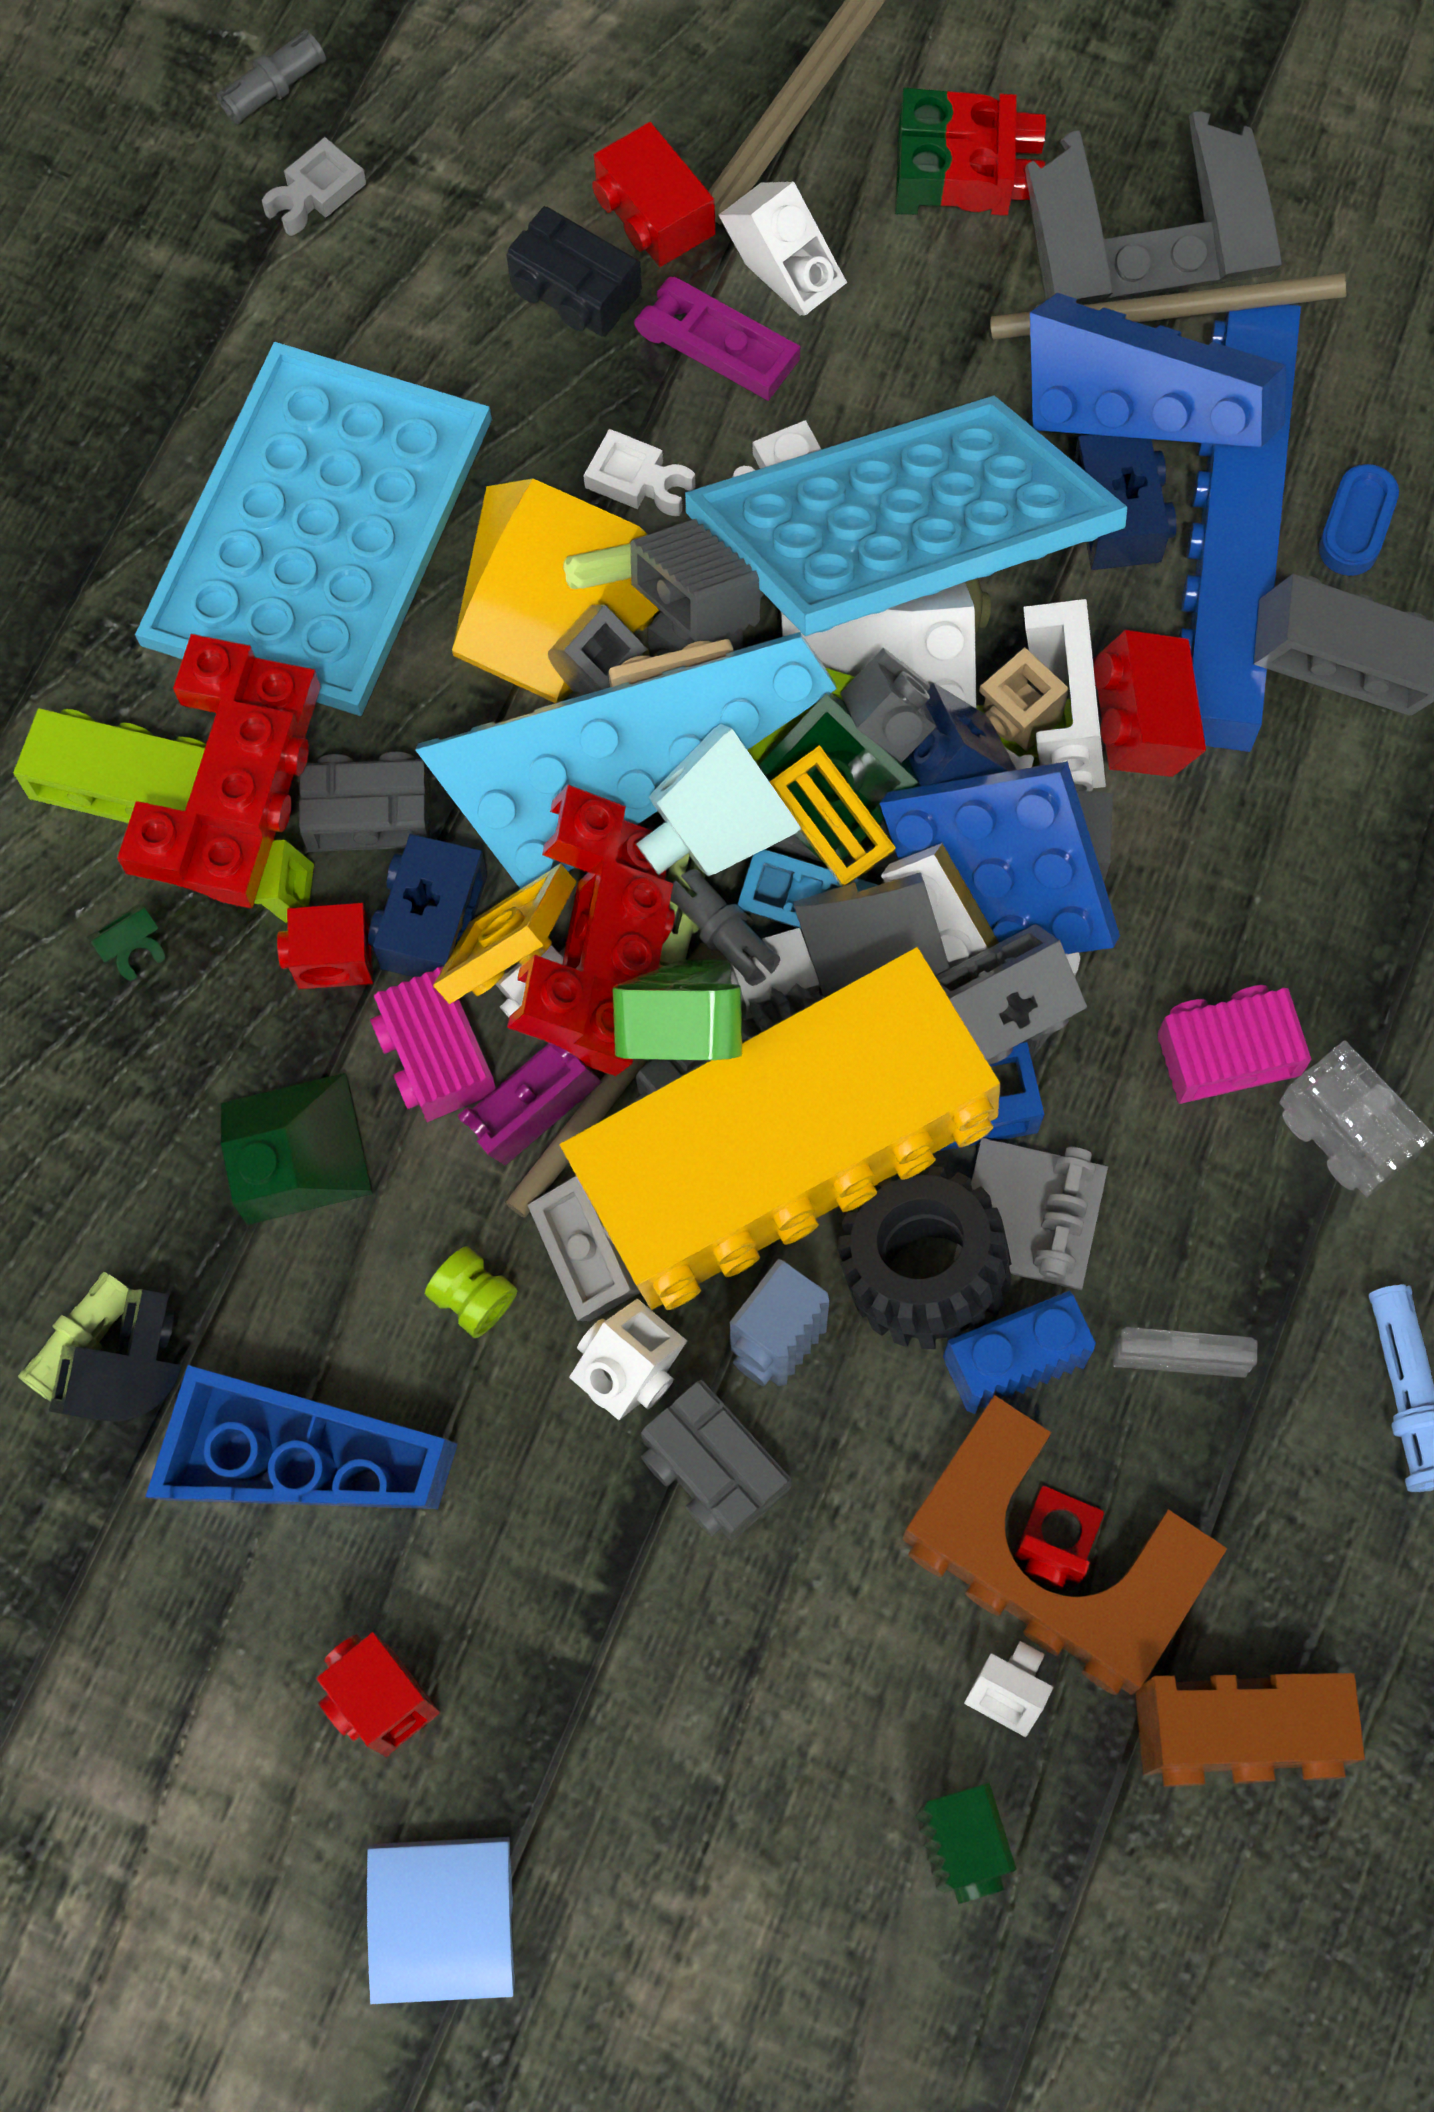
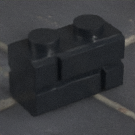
(573, 272)

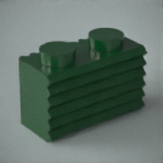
(967, 1843)

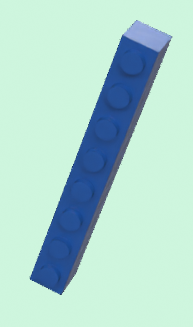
(1237, 544)

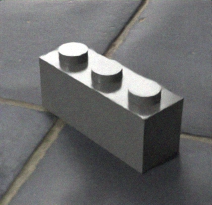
(1347, 644)

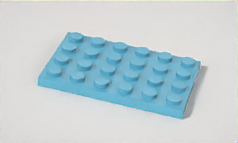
(904, 513)
(318, 521)

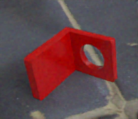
(1046, 1562)

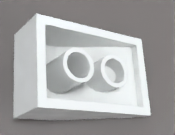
(926, 634)

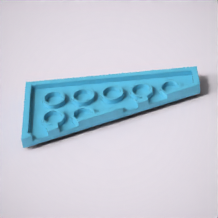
(615, 743)

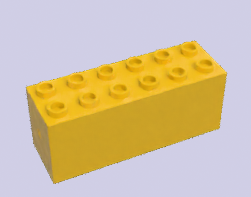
(785, 1130)

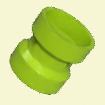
(470, 1292)

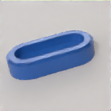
(1358, 519)

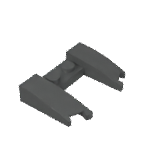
(1230, 246)

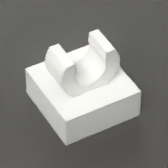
(1010, 1690)

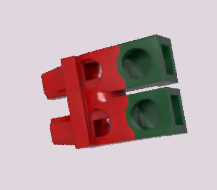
(964, 151)

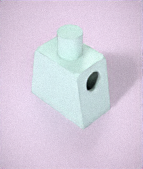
(716, 808)

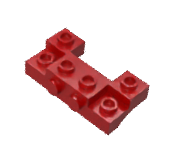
(242, 778)
(612, 936)

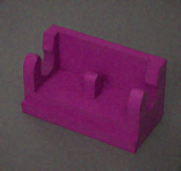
(529, 1102)

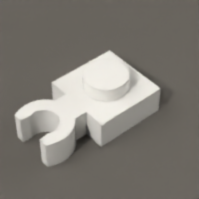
(632, 469)

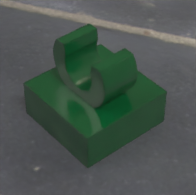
(125, 935)

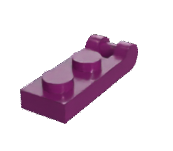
(719, 337)

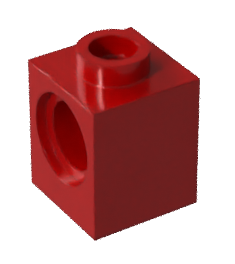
(327, 946)

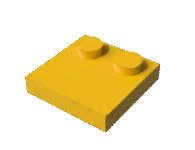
(505, 935)

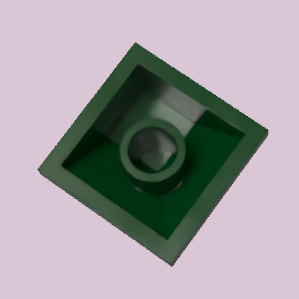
(859, 760)
(293, 1149)

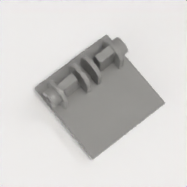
(1045, 1208)

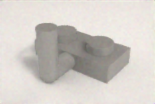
(581, 1251)

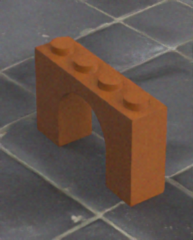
(1112, 1631)

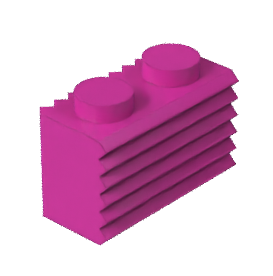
(1233, 1043)
(434, 1045)

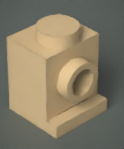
(1016, 707)

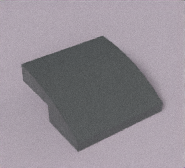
(863, 930)

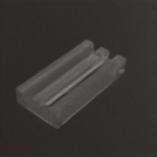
(1185, 1352)

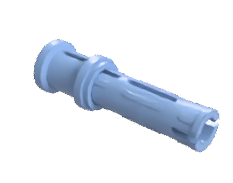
(1410, 1381)

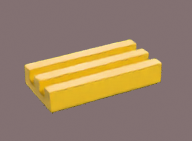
(863, 860)

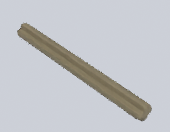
(792, 102)

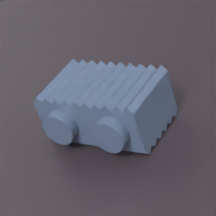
(778, 1325)

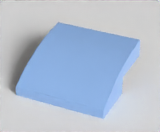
(440, 1920)

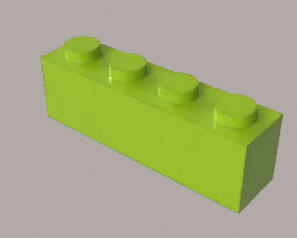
(103, 766)

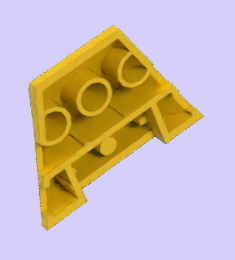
(518, 588)

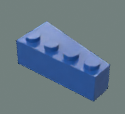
(1147, 382)
(276, 1448)

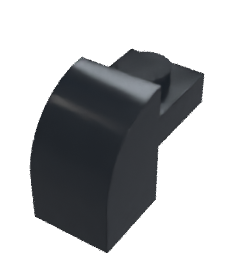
(122, 1382)

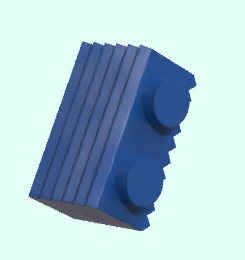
(1019, 1351)

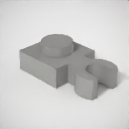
(316, 180)

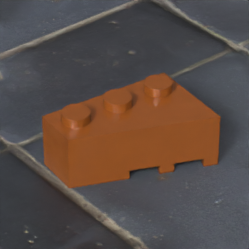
(1249, 1727)

